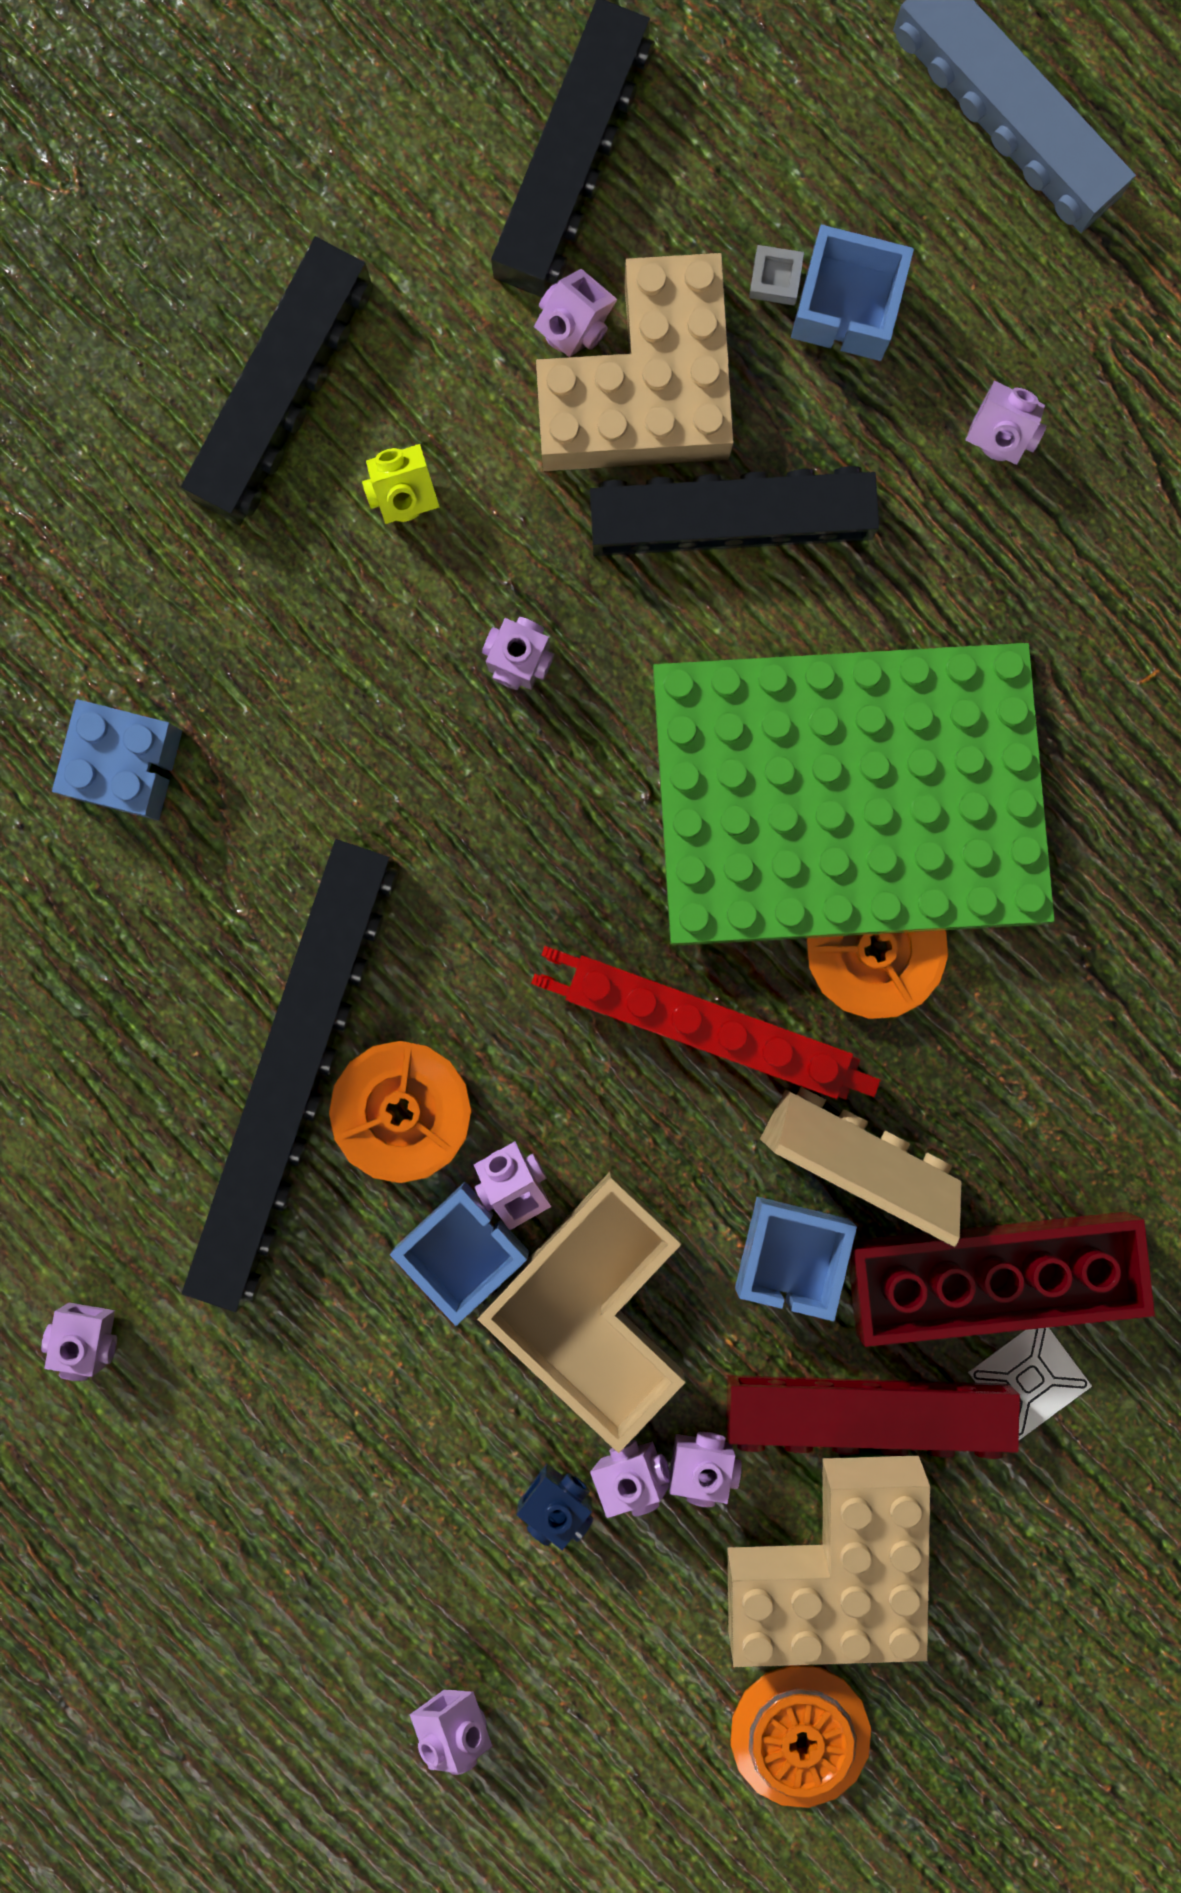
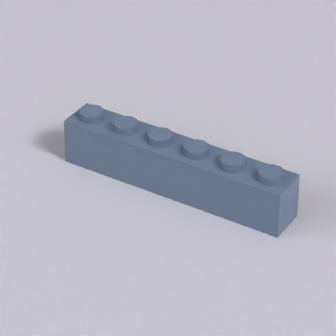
(1015, 106)

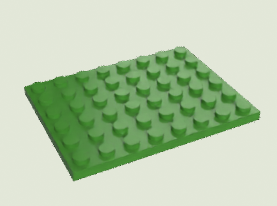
(851, 794)

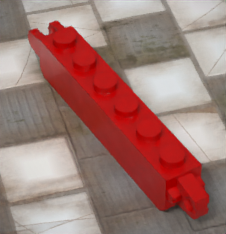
(708, 1026)

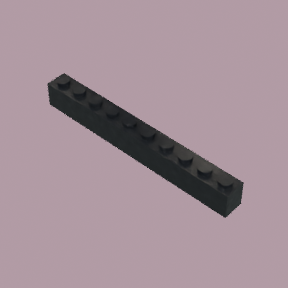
(289, 1077)

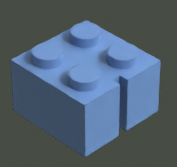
(852, 292)
(111, 756)
(460, 1254)
(795, 1254)

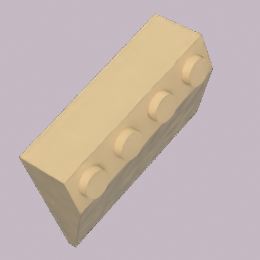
(865, 1164)

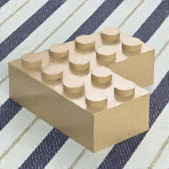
(663, 397)
(567, 1319)
(855, 1593)

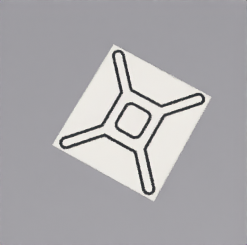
(1038, 1371)

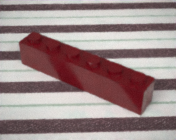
(872, 1415)

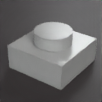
(776, 275)

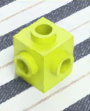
(400, 484)

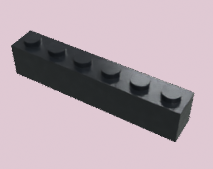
(572, 147)
(278, 382)
(733, 512)

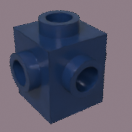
(556, 1508)

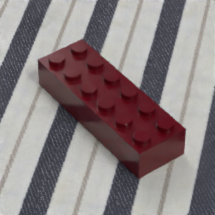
(1001, 1279)

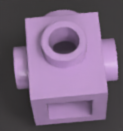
(574, 313)
(1007, 423)
(520, 670)
(506, 1177)
(79, 1341)
(704, 1469)
(631, 1479)
(451, 1731)

